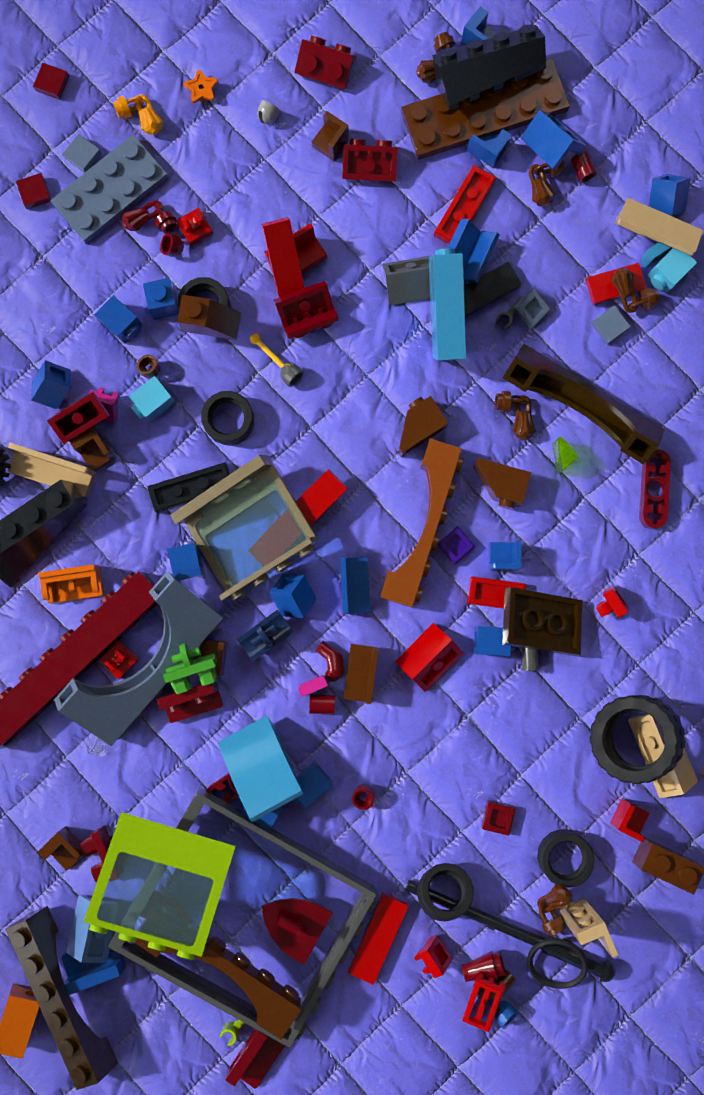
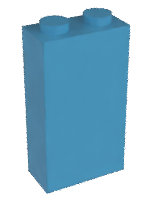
(447, 305)

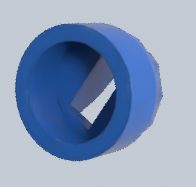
(505, 1013)

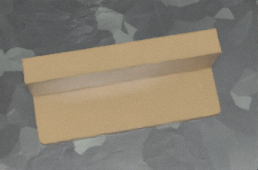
(659, 226)
(49, 469)
(651, 744)
(587, 925)

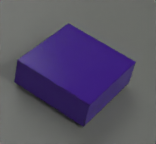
(456, 545)

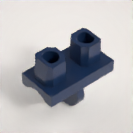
(265, 635)

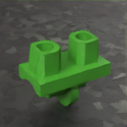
(179, 674)

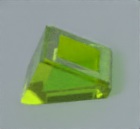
(563, 454)

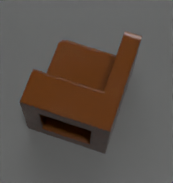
(331, 137)
(92, 448)
(220, 649)
(63, 847)

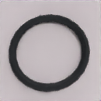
(577, 980)

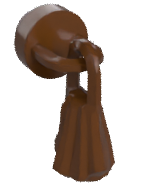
(425, 69)
(541, 190)
(623, 282)
(523, 425)
(557, 898)

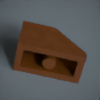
(208, 318)
(421, 423)
(503, 482)

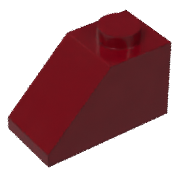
(78, 417)

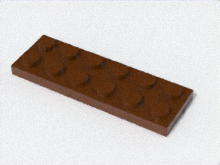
(438, 129)

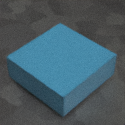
(654, 253)

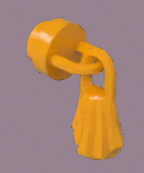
(149, 119)

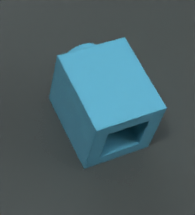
(671, 270)
(151, 400)

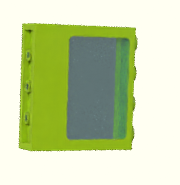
(159, 886)

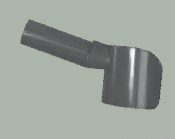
(509, 314)

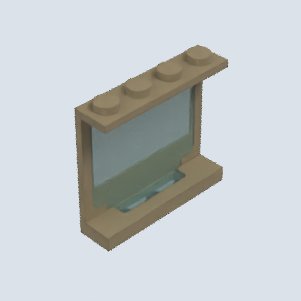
(247, 526)

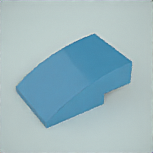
(260, 768)

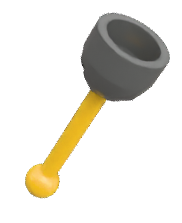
(289, 372)

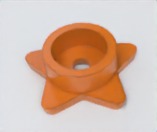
(201, 94)

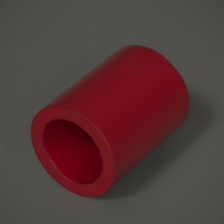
(583, 166)
(322, 704)

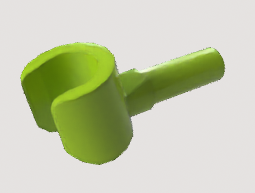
(234, 1029)

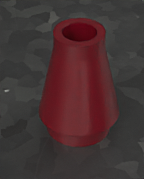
(489, 964)

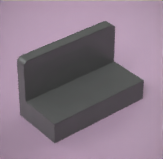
(407, 280)

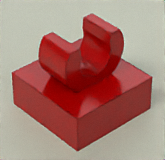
(194, 226)
(613, 602)
(119, 659)
(434, 956)

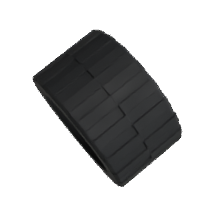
(611, 761)

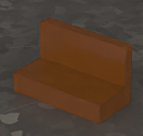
(361, 673)

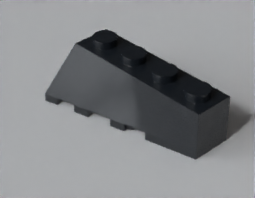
(488, 64)
(35, 526)

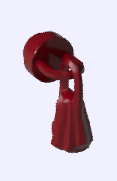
(135, 219)

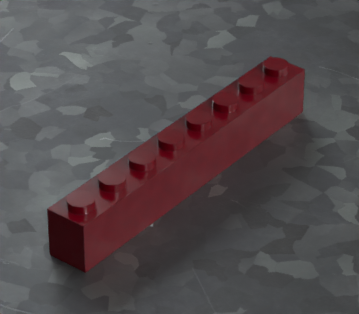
(74, 655)

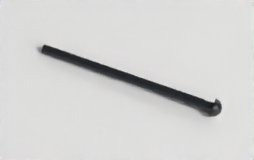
(604, 971)

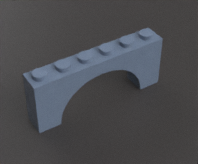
(113, 707)

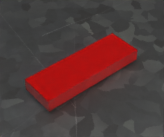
(465, 203)
(283, 256)
(378, 938)

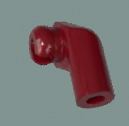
(334, 661)

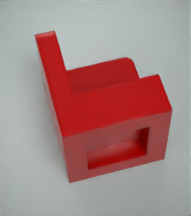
(630, 819)

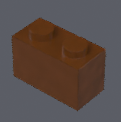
(668, 865)

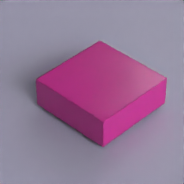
(313, 685)

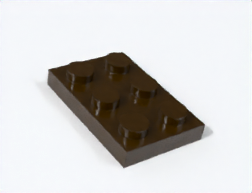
(542, 622)

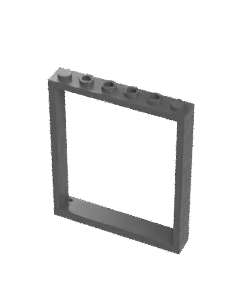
(226, 1000)

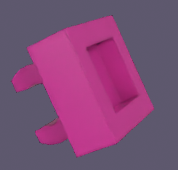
(109, 402)

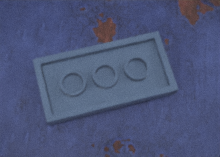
(109, 189)

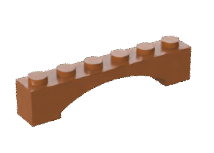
(439, 464)

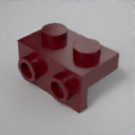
(325, 62)
(306, 310)

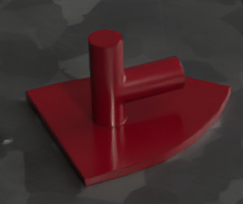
(295, 925)

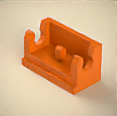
(71, 583)
(17, 1021)

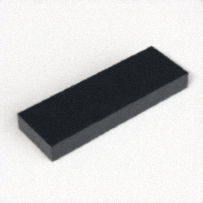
(490, 288)
(186, 487)

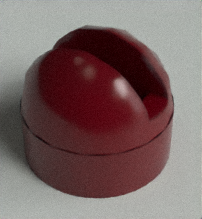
(171, 245)
(369, 800)

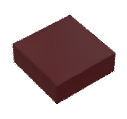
(51, 81)
(33, 191)
(498, 817)

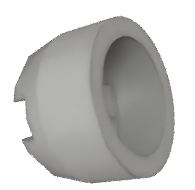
(267, 112)

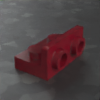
(369, 161)
(192, 702)

